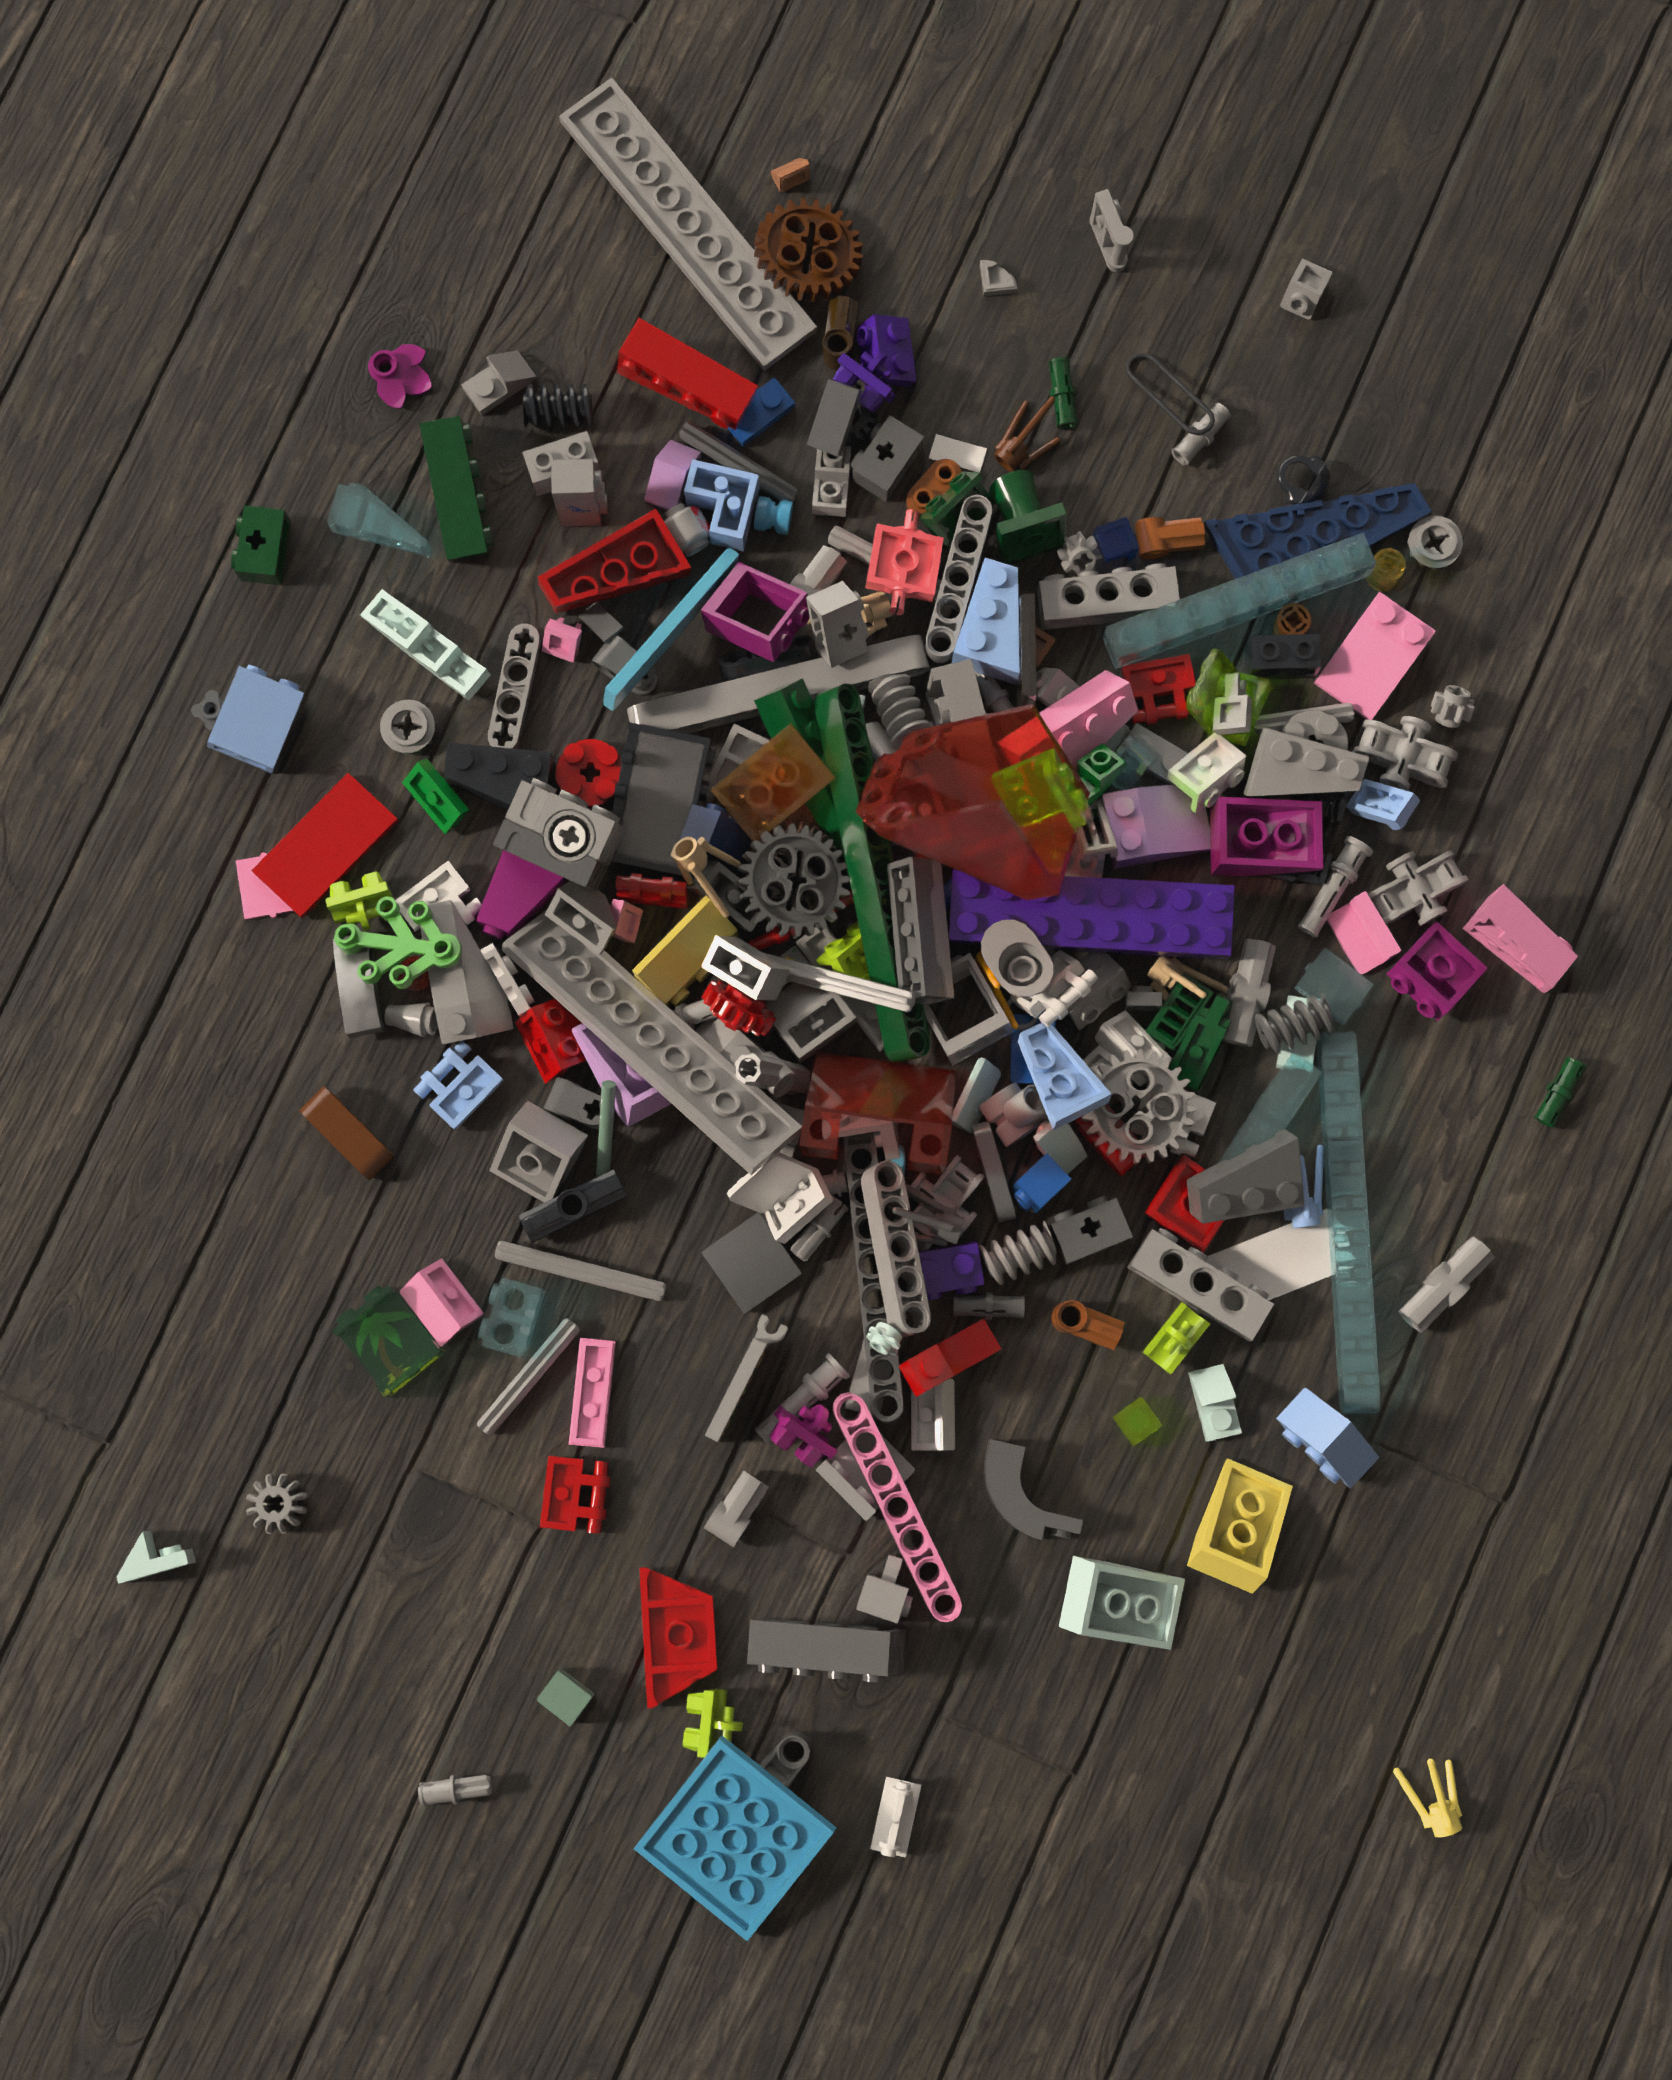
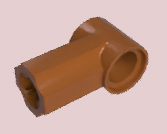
(1160, 537)
(1090, 1325)

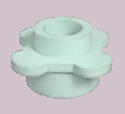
(884, 1338)

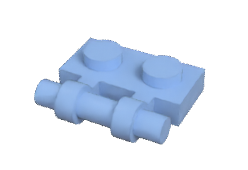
(465, 1092)

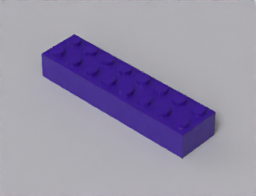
(1103, 916)

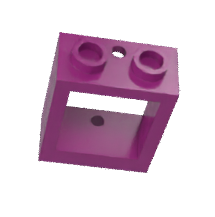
(731, 594)

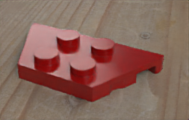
(676, 1635)

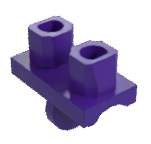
(876, 390)

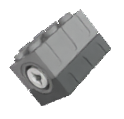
(560, 833)

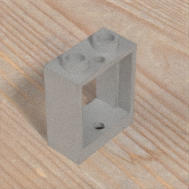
(983, 1033)

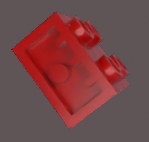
(550, 1038)

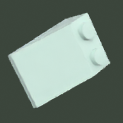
(1121, 1603)

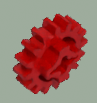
(738, 1009)

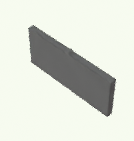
(601, 622)

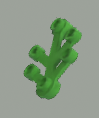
(401, 946)

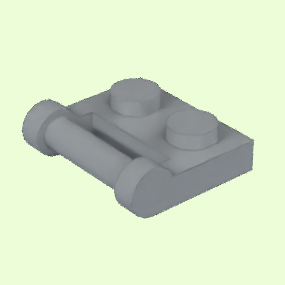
(1109, 230)

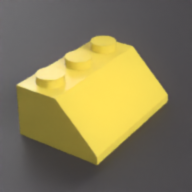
(680, 954)

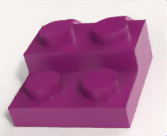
(1436, 972)

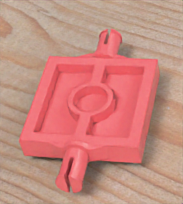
(904, 562)

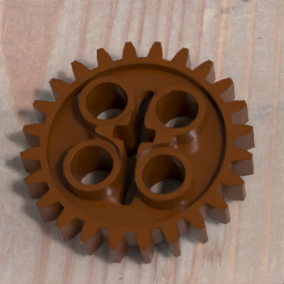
(777, 242)

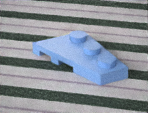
(1060, 1076)

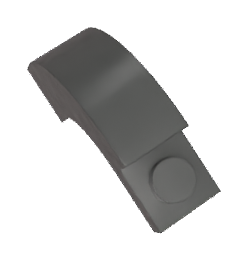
(1004, 1487)

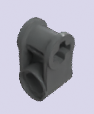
(613, 658)
(573, 1103)
(781, 1765)

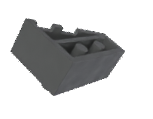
(1250, 1184)

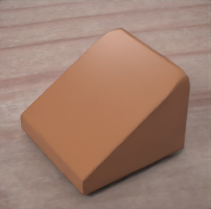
(791, 174)

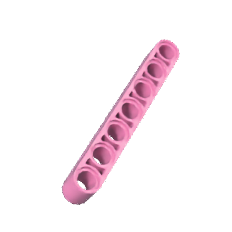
(902, 1523)

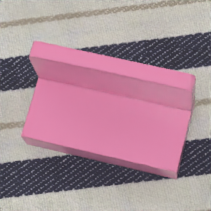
(1363, 934)
(440, 1302)

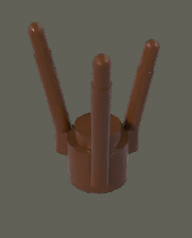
(1012, 453)

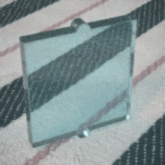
(1337, 981)

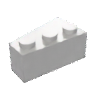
(1302, 766)

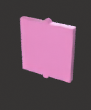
(256, 897)

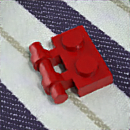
(1160, 678)
(652, 891)
(563, 1494)

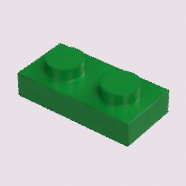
(435, 796)

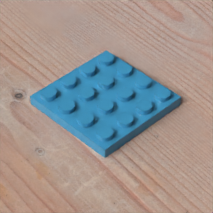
(734, 1838)

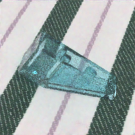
(365, 517)

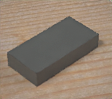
(834, 417)

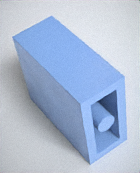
(255, 718)

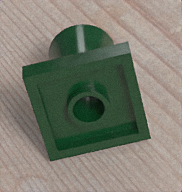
(1026, 527)

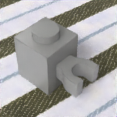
(883, 1596)

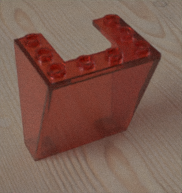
(884, 1093)

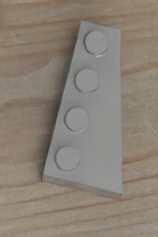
(954, 693)

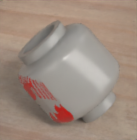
(688, 528)

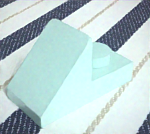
(1215, 1402)
(145, 1562)

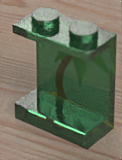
(388, 1339)

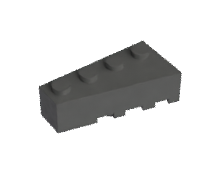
(826, 1649)

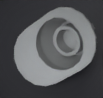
(1017, 958)

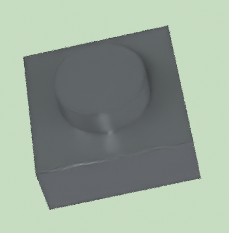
(1142, 999)

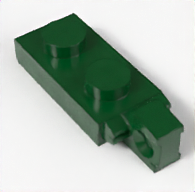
(1202, 1042)

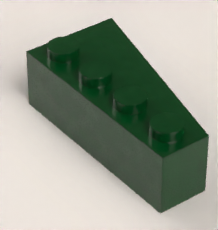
(455, 488)

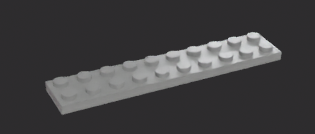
(687, 223)
(654, 1042)

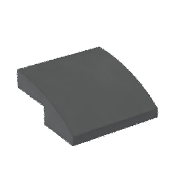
(751, 1263)

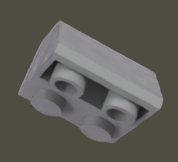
(809, 1018)

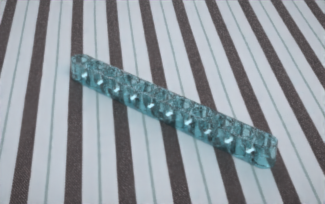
(1348, 1224)

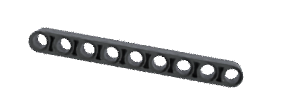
(868, 1282)

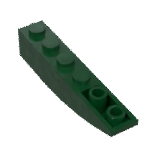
(795, 706)

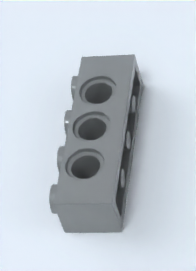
(1059, 613)
(1149, 1265)

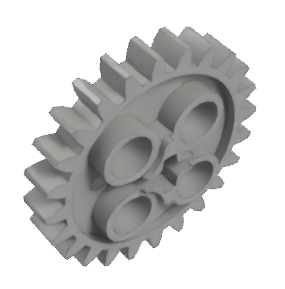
(1159, 1129)

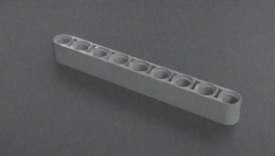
(735, 698)

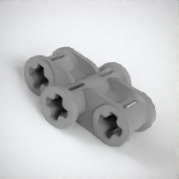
(1417, 757)
(1417, 887)
(949, 1191)

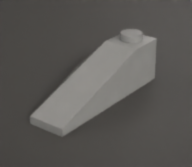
(468, 994)

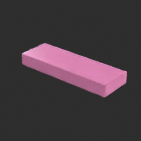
(592, 1392)

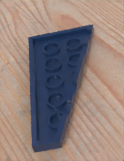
(1287, 532)

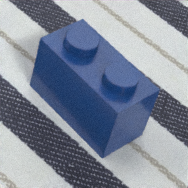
(1040, 1184)

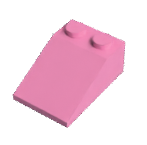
(1374, 656)

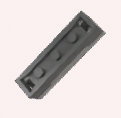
(920, 929)

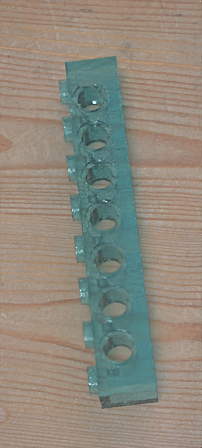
(1239, 600)

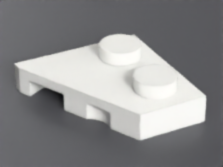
(503, 970)

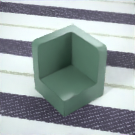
(565, 1697)

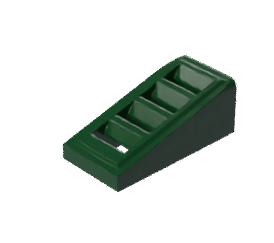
(1163, 1036)

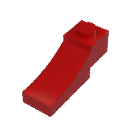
(949, 1357)

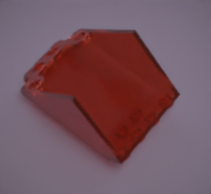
(943, 803)

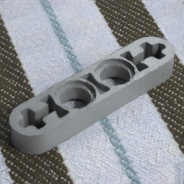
(510, 688)

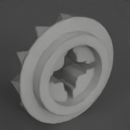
(1438, 528)
(397, 715)

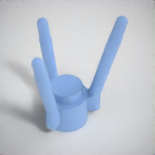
(1309, 1214)

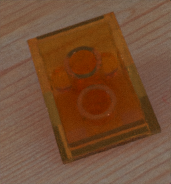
(772, 783)

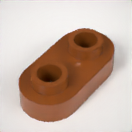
(931, 484)

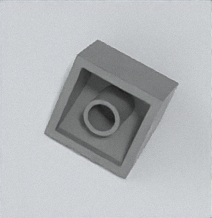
(537, 1152)

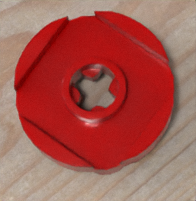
(577, 758)

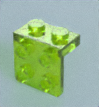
(1212, 685)
(1041, 790)

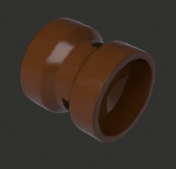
(1291, 612)

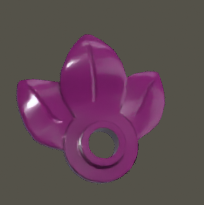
(404, 376)

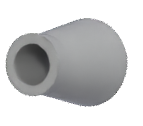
(414, 1018)

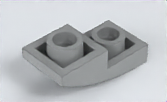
(831, 483)

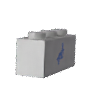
(578, 492)

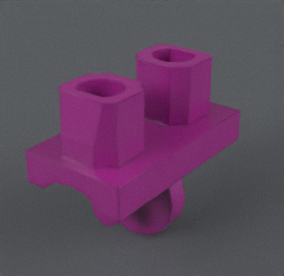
(814, 1443)

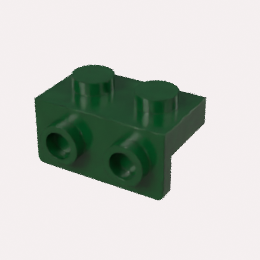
(944, 510)

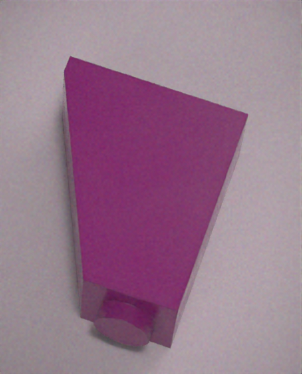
(516, 895)

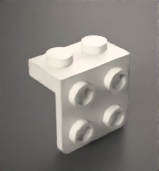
(785, 1193)

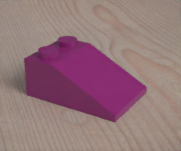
(1265, 836)

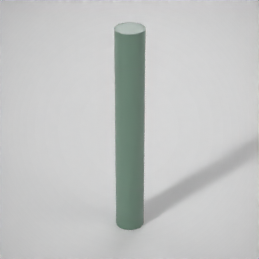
(606, 1127)

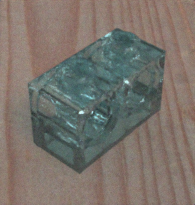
(522, 1320)

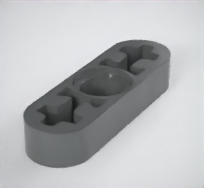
(993, 1172)

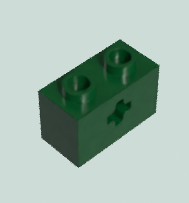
(267, 562)

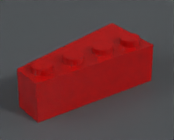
(684, 375)
(621, 563)

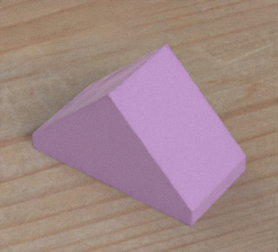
(670, 475)

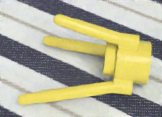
(1443, 1814)

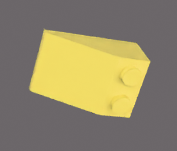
(1240, 1527)

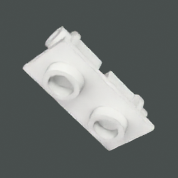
(895, 1817)

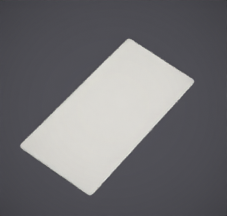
(1278, 1260)

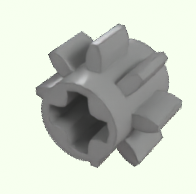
(1079, 553)
(1452, 706)

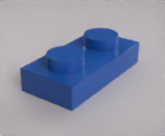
(767, 407)

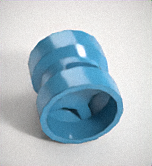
(773, 515)

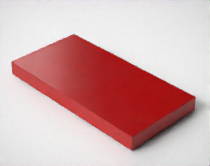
(325, 845)

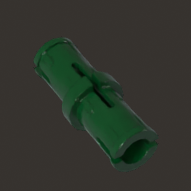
(1063, 392)
(1560, 1092)

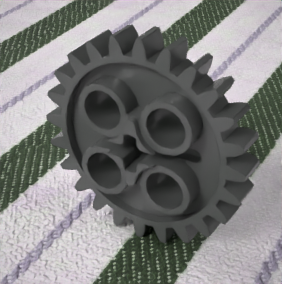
(764, 872)

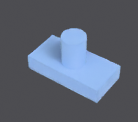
(1383, 804)

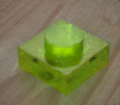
(1137, 1421)

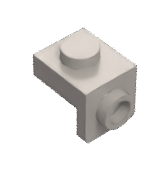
(1053, 685)

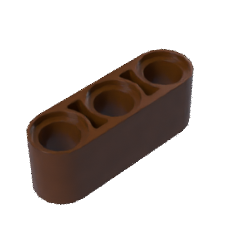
(346, 1133)

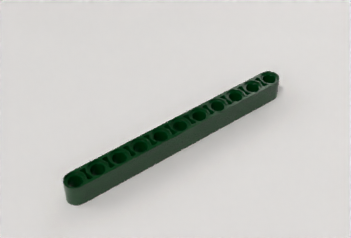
(866, 857)

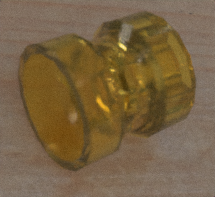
(1383, 576)

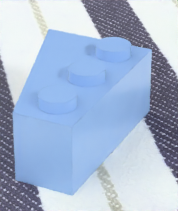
(992, 624)

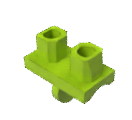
(358, 904)
(1176, 1338)
(715, 1720)

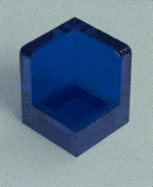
(1116, 540)

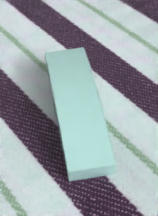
(425, 644)

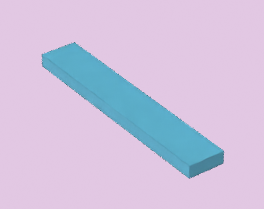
(668, 630)

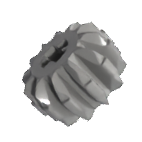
(276, 1517)

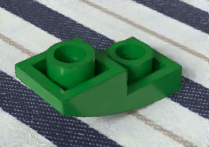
(1099, 770)

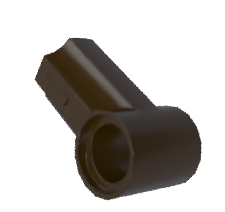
(840, 329)

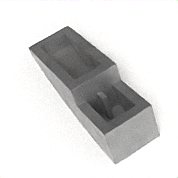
(357, 999)

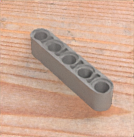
(958, 563)
(888, 1264)

